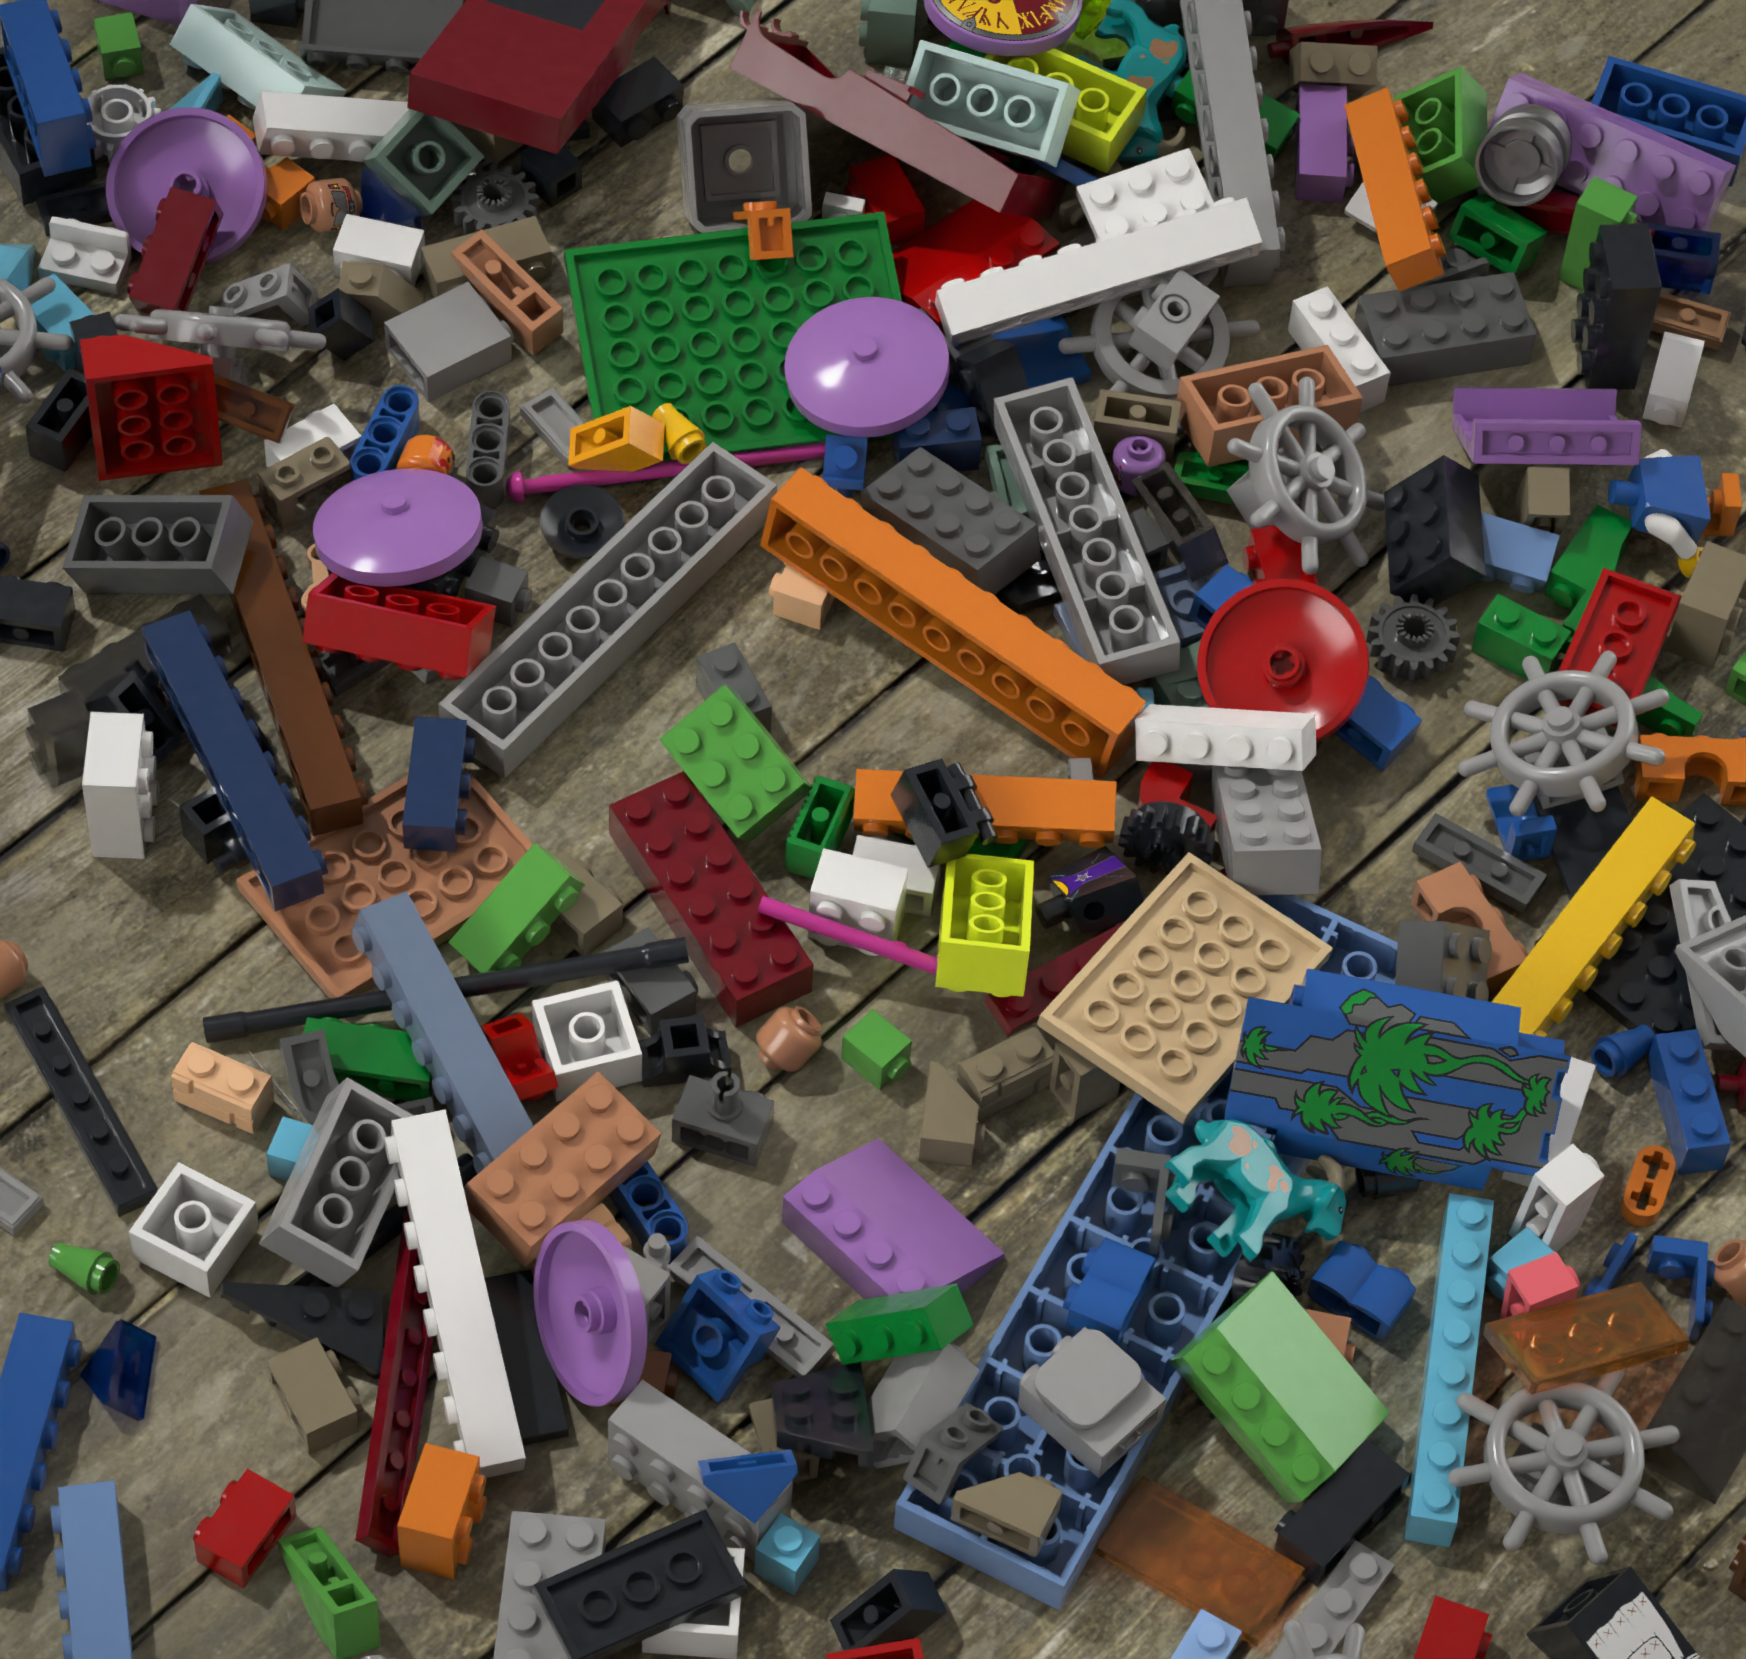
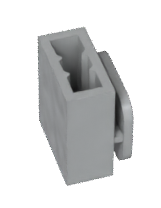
(1091, 1399)

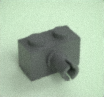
(723, 1119)

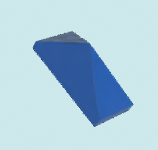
(750, 1480)

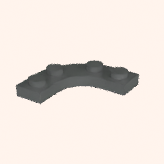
(313, 1078)

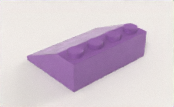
(885, 1226)

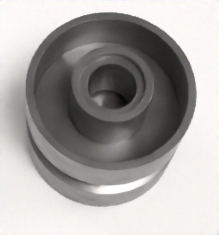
(1523, 155)

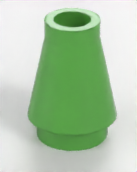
(86, 1267)

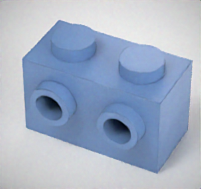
(1517, 553)

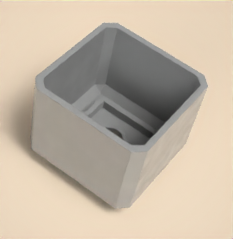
(779, 166)

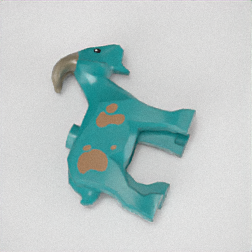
(1152, 62)
(1257, 1184)

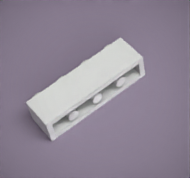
(322, 125)
(1225, 737)

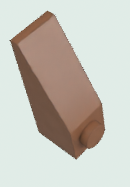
(510, 292)

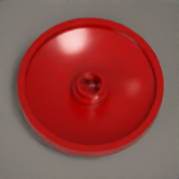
(1285, 651)

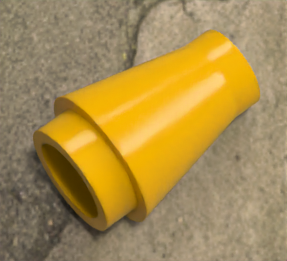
(681, 436)

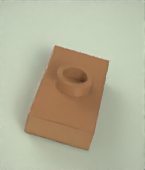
(1690, 320)

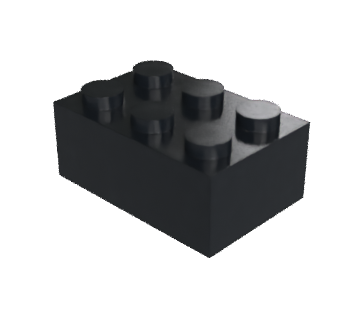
(1434, 532)

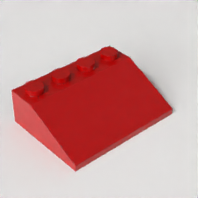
(964, 247)
(149, 407)

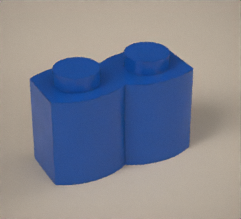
(1110, 1289)
(1361, 1289)

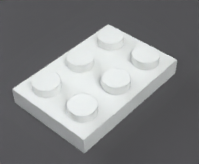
(1144, 194)

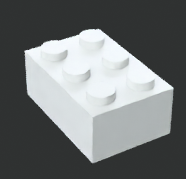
(119, 785)

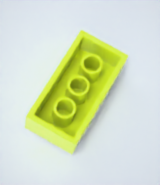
(1105, 111)
(985, 925)

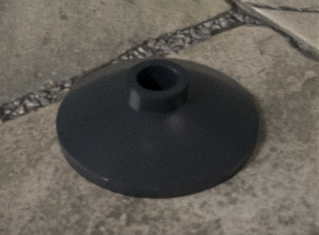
(577, 507)

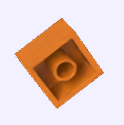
(441, 1511)

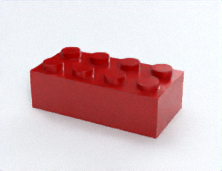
(399, 626)

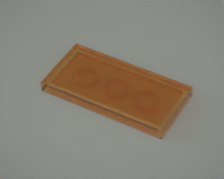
(1586, 1337)
(1199, 1559)

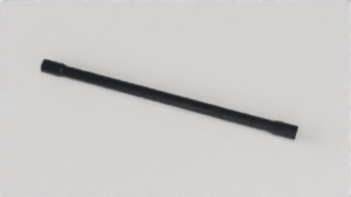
(650, 956)

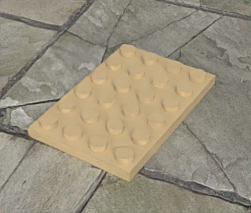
(1174, 985)

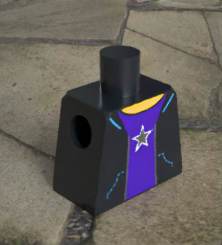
(1091, 893)

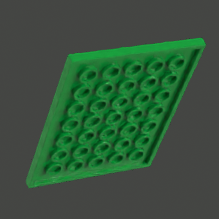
(712, 328)

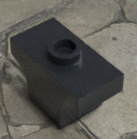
(683, 1049)

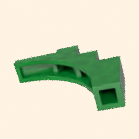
(1571, 583)

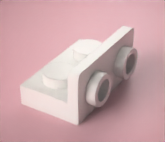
(86, 255)

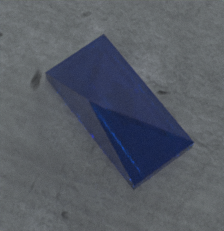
(384, 203)
(122, 1369)

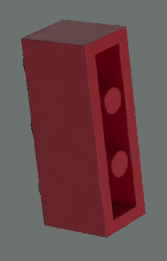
(175, 252)

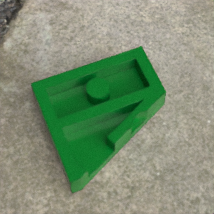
(1206, 481)

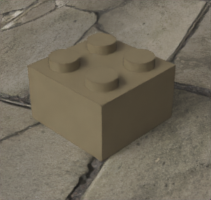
(1710, 606)

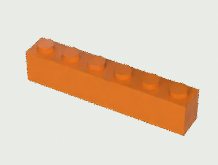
(1394, 188)
(1021, 808)

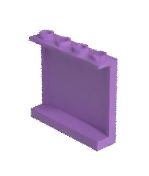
(1544, 426)

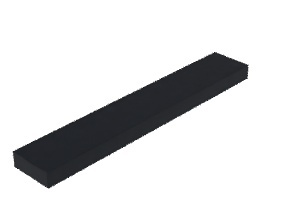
(81, 1101)

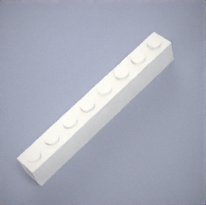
(1097, 271)
(455, 1291)

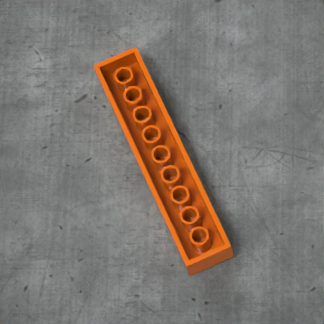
(951, 621)

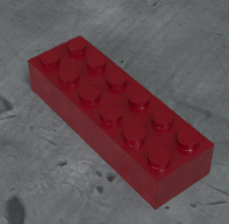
(710, 898)

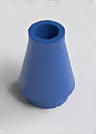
(1621, 1050)

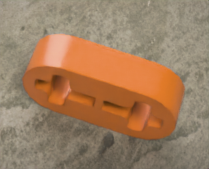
(1655, 1188)

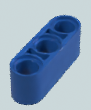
(387, 432)
(661, 1217)

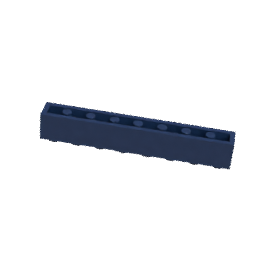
(234, 761)

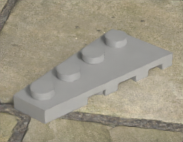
(1699, 910)

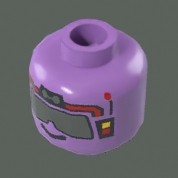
(1134, 458)

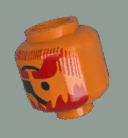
(427, 453)

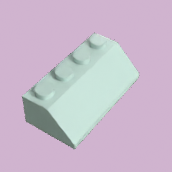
(245, 56)

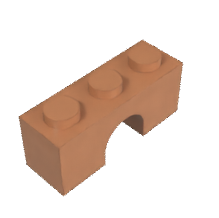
(1459, 899)

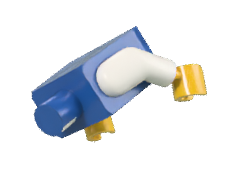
(1668, 501)

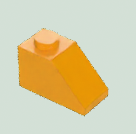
(617, 442)

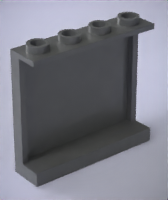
(373, 31)

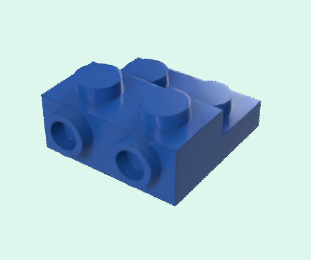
(718, 1332)

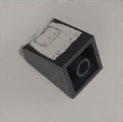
(1610, 1619)

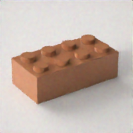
(1220, 409)
(561, 1167)

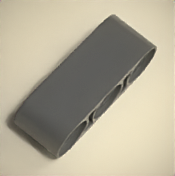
(488, 447)

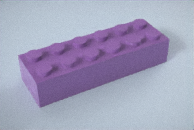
(1671, 179)

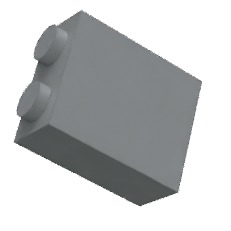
(448, 341)
(914, 1398)

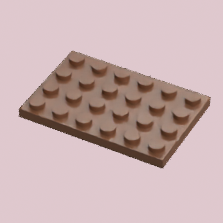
(371, 865)

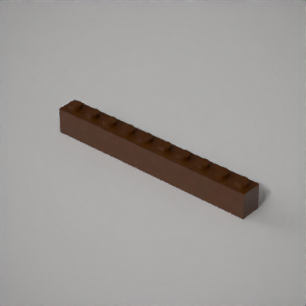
(291, 679)

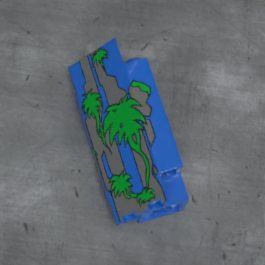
(1398, 1080)

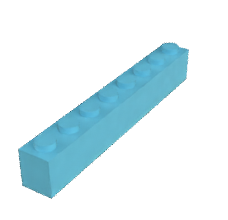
(1449, 1369)

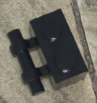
(139, 694)
(942, 811)
(211, 832)

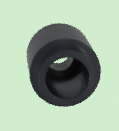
(1384, 1185)

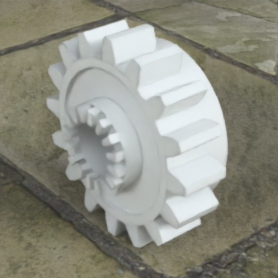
(115, 113)

